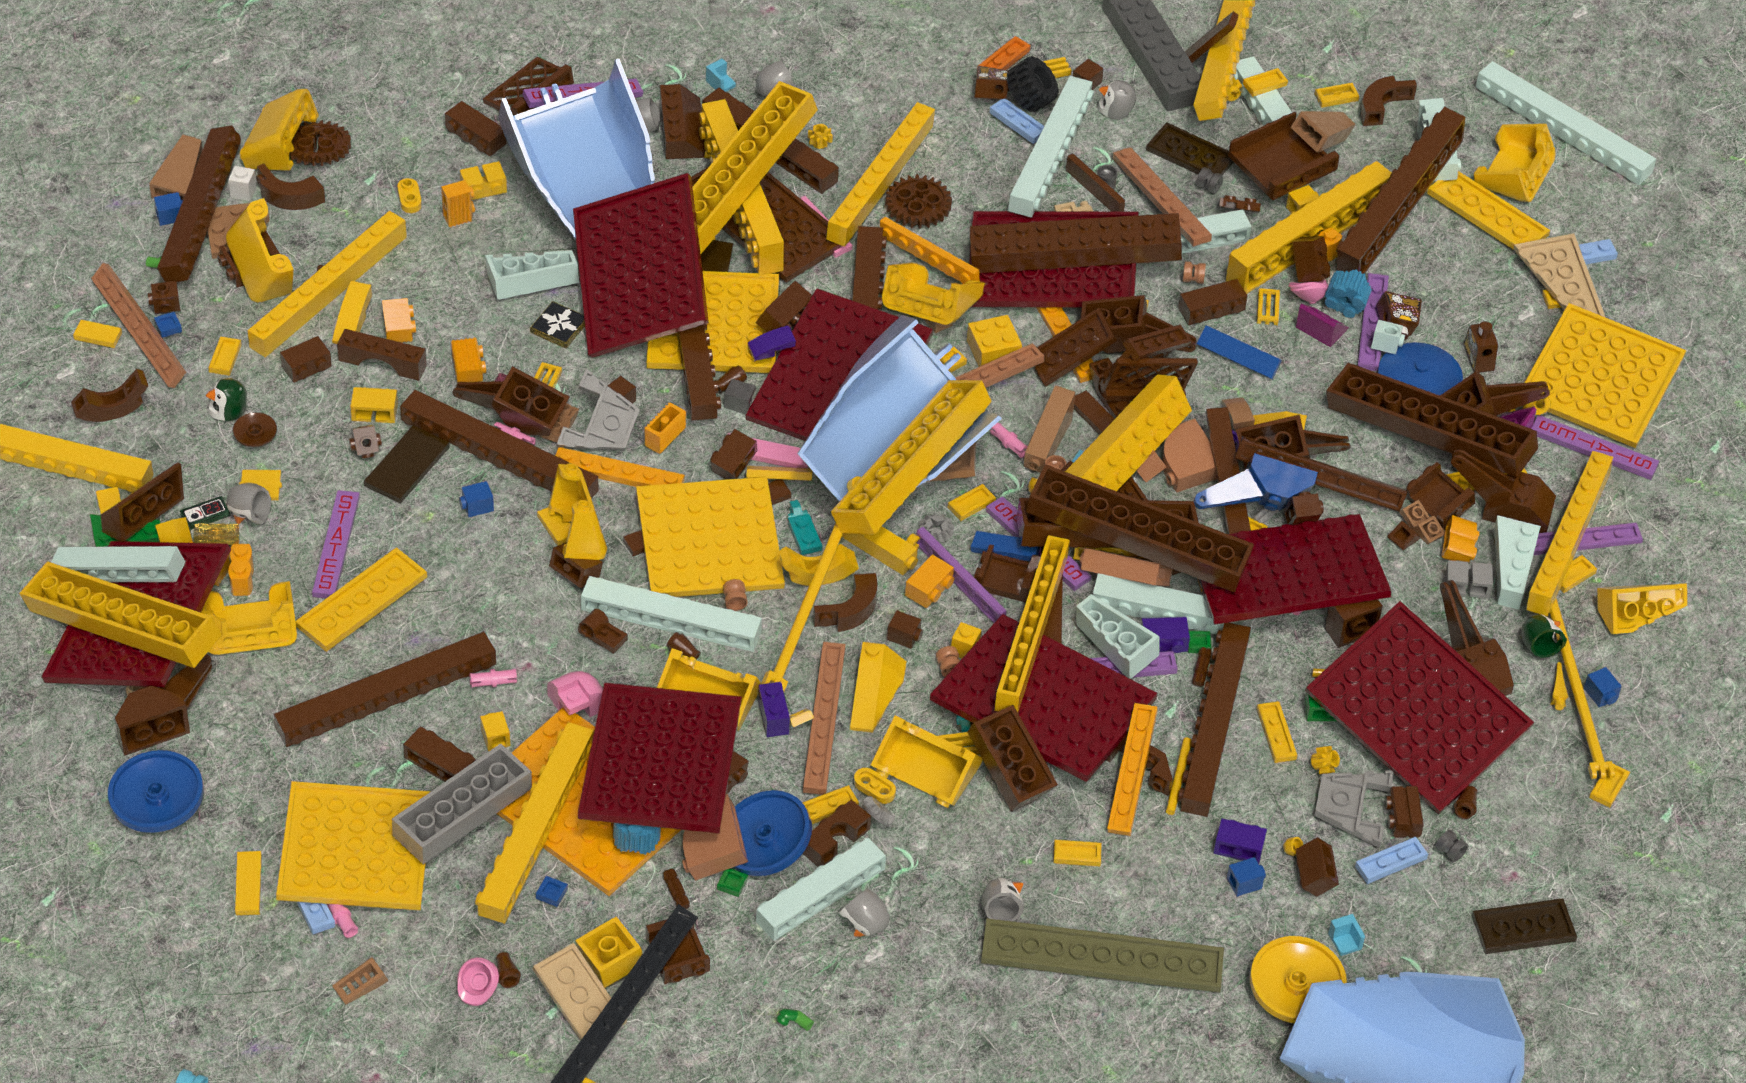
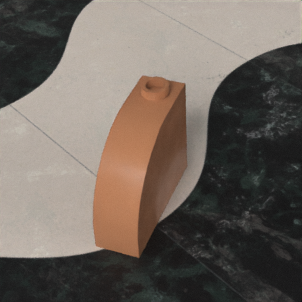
(1188, 457)
(715, 852)

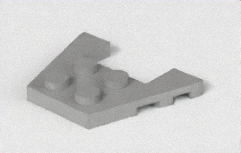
(610, 422)
(1342, 801)

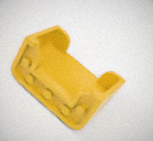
(275, 129)
(1521, 162)
(261, 274)
(909, 293)
(573, 502)
(255, 623)
(695, 676)
(925, 761)

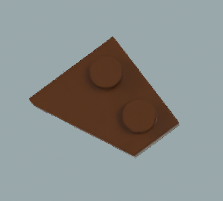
(1248, 204)

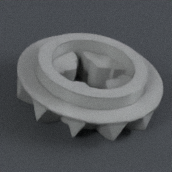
(945, 531)
(878, 810)

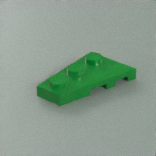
(146, 534)

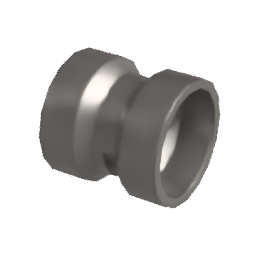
(1108, 174)
(1209, 180)
(1452, 846)

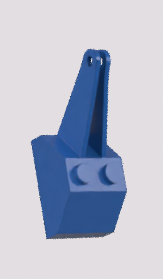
(1264, 481)

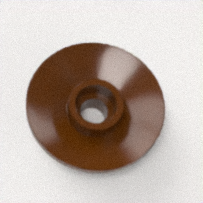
(254, 429)

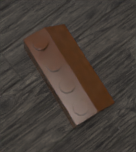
(681, 122)
(144, 504)
(1012, 757)

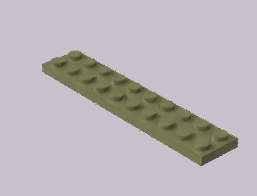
(1103, 955)

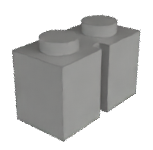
(1479, 576)

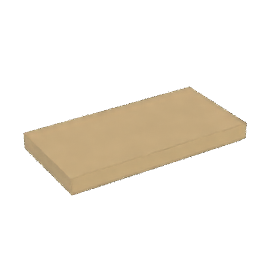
(573, 987)

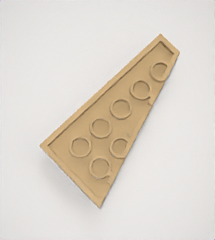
(1561, 270)

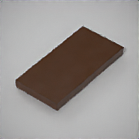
(1074, 346)

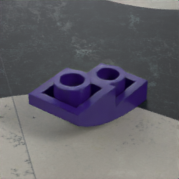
(767, 343)

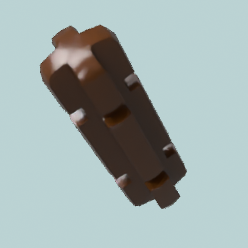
(1201, 667)
(676, 888)

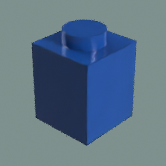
(167, 207)
(477, 499)
(1602, 687)
(1246, 876)

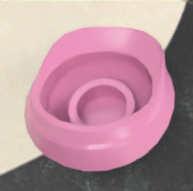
(1309, 291)
(477, 981)

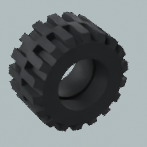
(1032, 84)

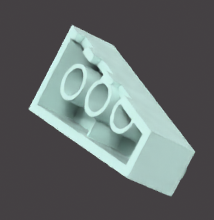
(1426, 112)
(531, 272)
(1514, 553)
(1117, 636)

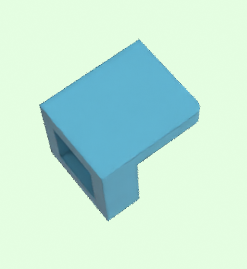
(717, 76)
(1346, 934)

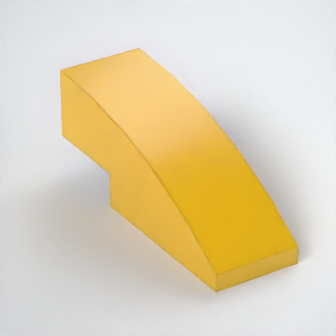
(353, 309)

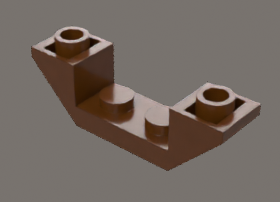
(1097, 370)
(1160, 775)

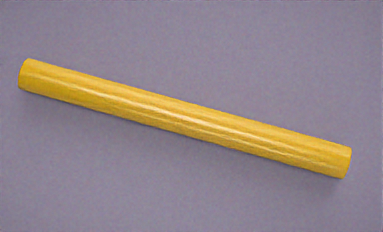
(1178, 777)

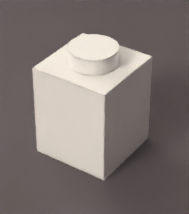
(242, 183)

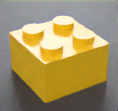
(992, 339)
(609, 951)

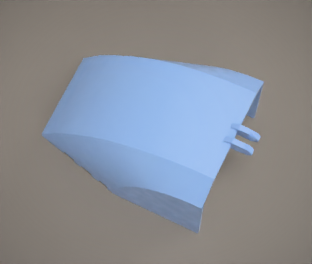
(582, 145)
(877, 404)
(1407, 1031)

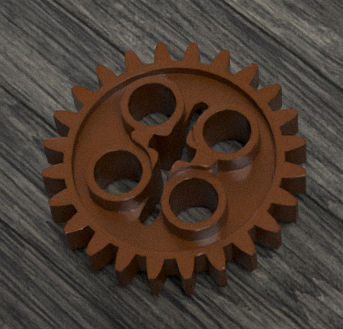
(332, 143)
(918, 201)

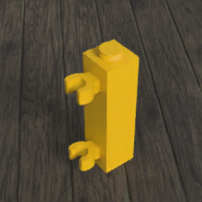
(888, 548)

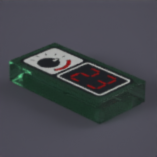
(205, 512)

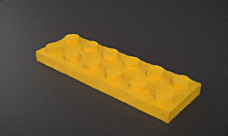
(1487, 211)
(361, 599)

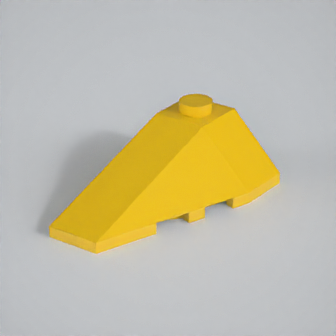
(1631, 607)
(878, 678)

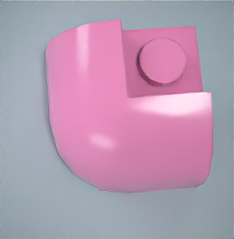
(576, 692)

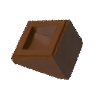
(1403, 536)

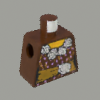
(991, 83)
(1400, 310)
(1478, 341)

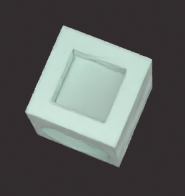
(1388, 337)

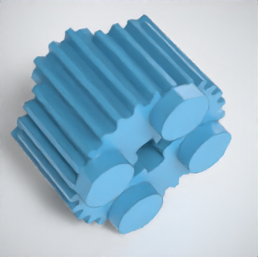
(1348, 292)
(635, 837)

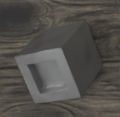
(738, 396)

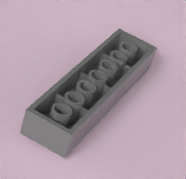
(1155, 51)

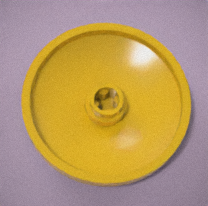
(1286, 970)

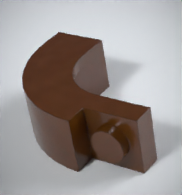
(1383, 92)
(289, 195)
(112, 404)
(853, 611)

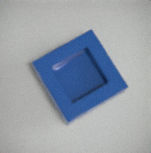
(168, 324)
(551, 891)

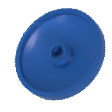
(1422, 367)
(155, 791)
(773, 831)

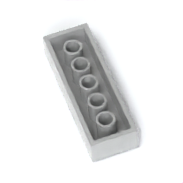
(461, 803)

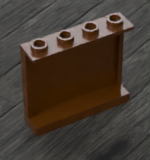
(1280, 158)

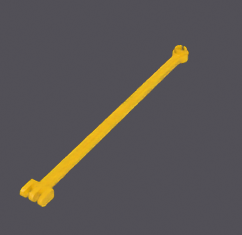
(807, 604)
(1581, 702)

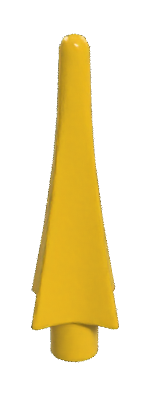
(1559, 692)

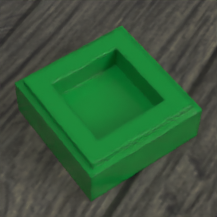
(1198, 640)
(732, 882)

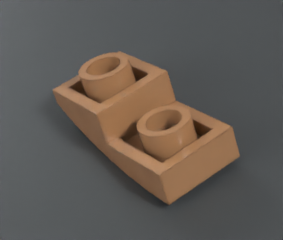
(1239, 412)
(566, 419)
(1419, 520)

